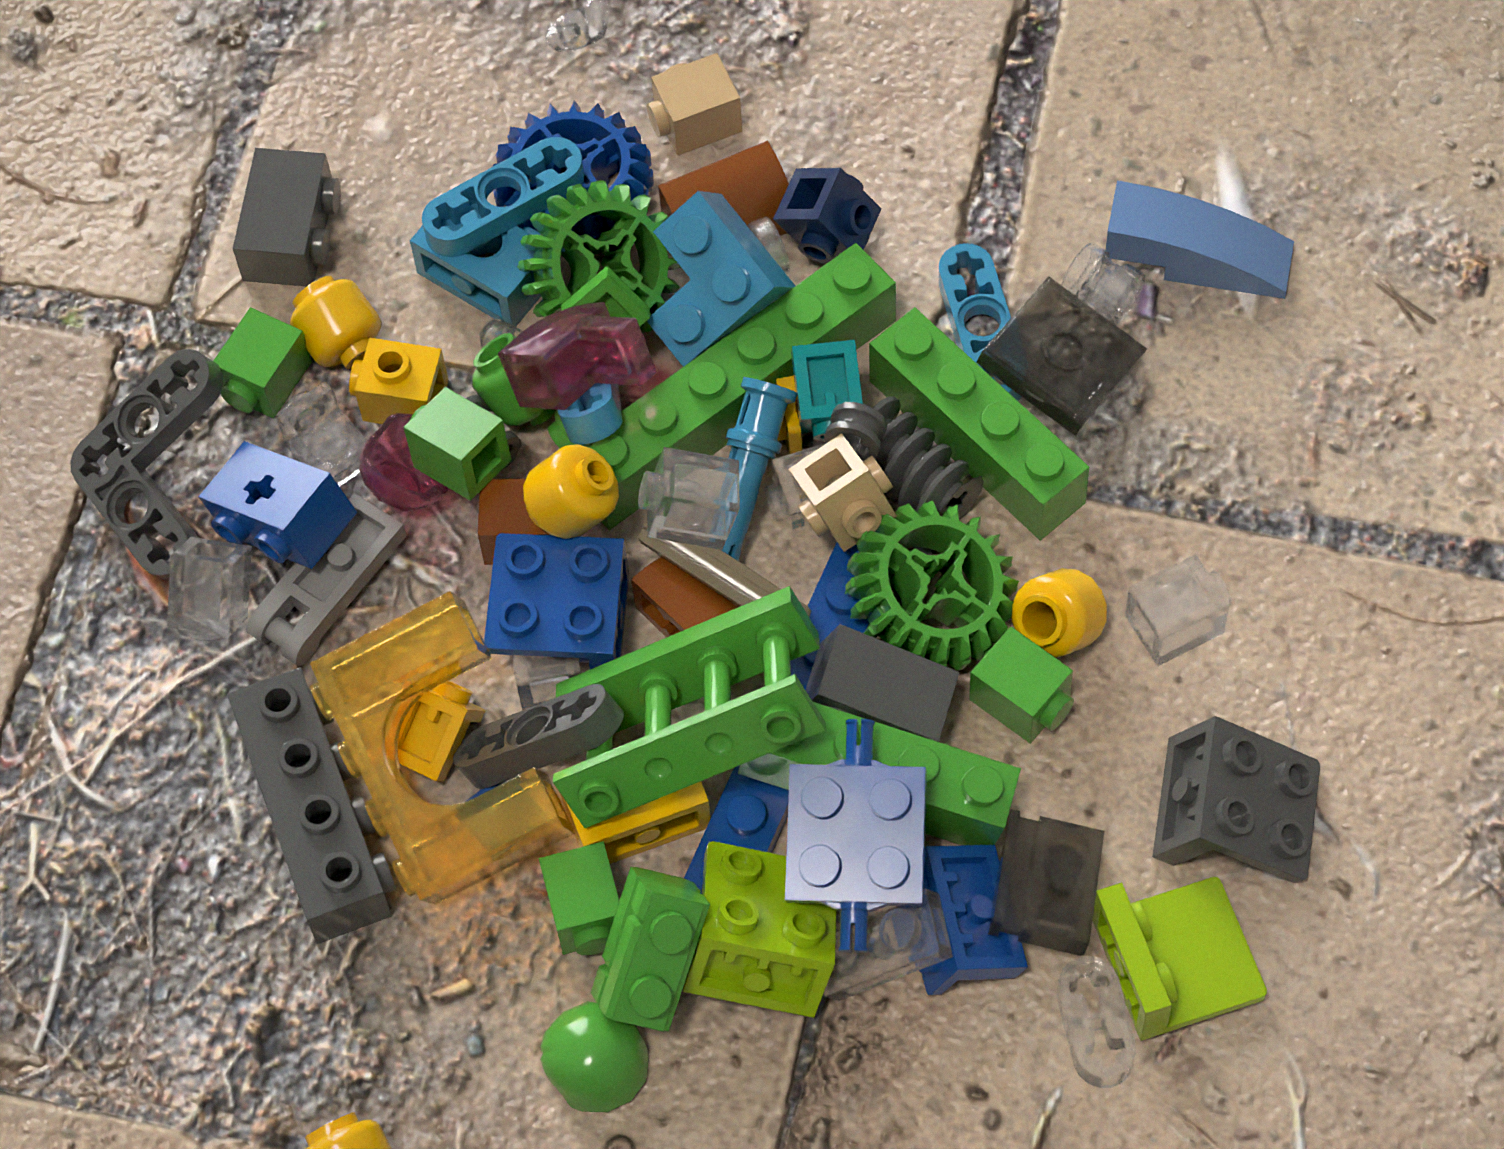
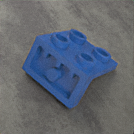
(558, 597)

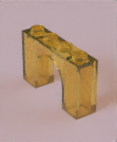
(369, 693)

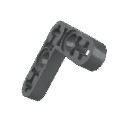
(127, 470)

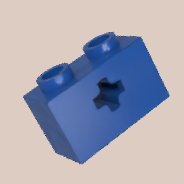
(277, 505)

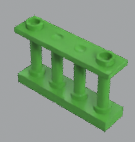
(684, 669)

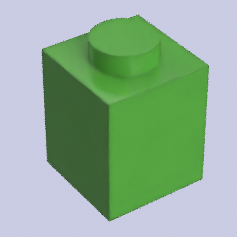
(262, 363)
(457, 443)
(1022, 686)
(581, 897)

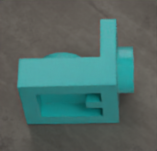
(823, 379)

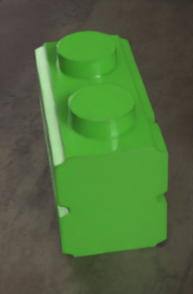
(649, 949)

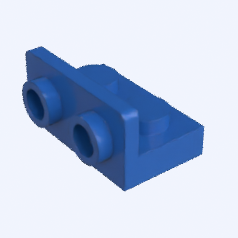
(966, 886)

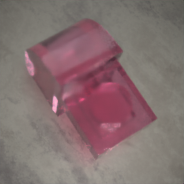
(571, 352)

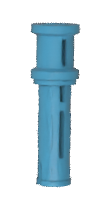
(753, 444)

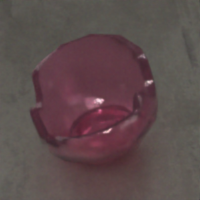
(390, 472)

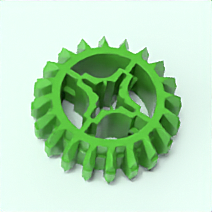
(630, 228)
(975, 609)

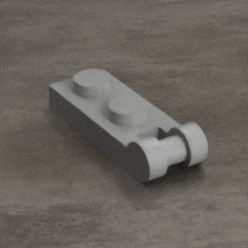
(328, 586)

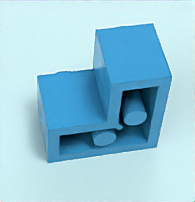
(728, 275)

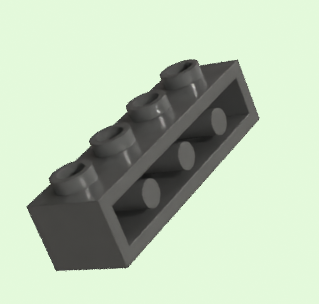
(311, 808)

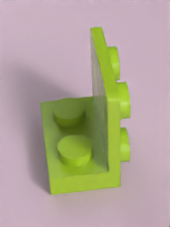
(755, 942)
(1177, 955)

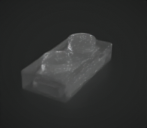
(897, 944)

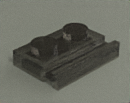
(1047, 883)

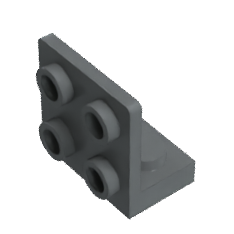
(1237, 797)

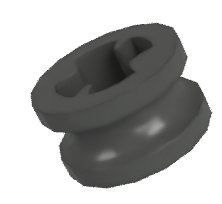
(860, 426)

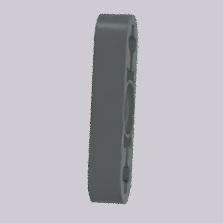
(538, 736)

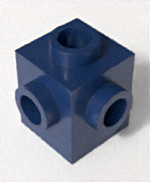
(826, 212)

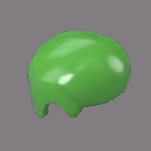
(594, 1059)

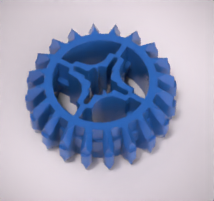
(605, 150)

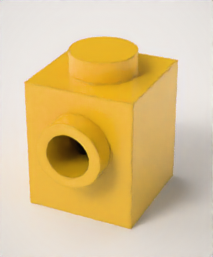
(396, 378)

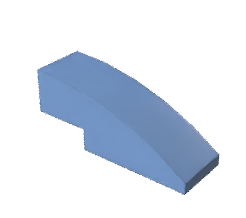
(1197, 241)

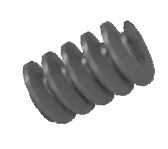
(920, 473)

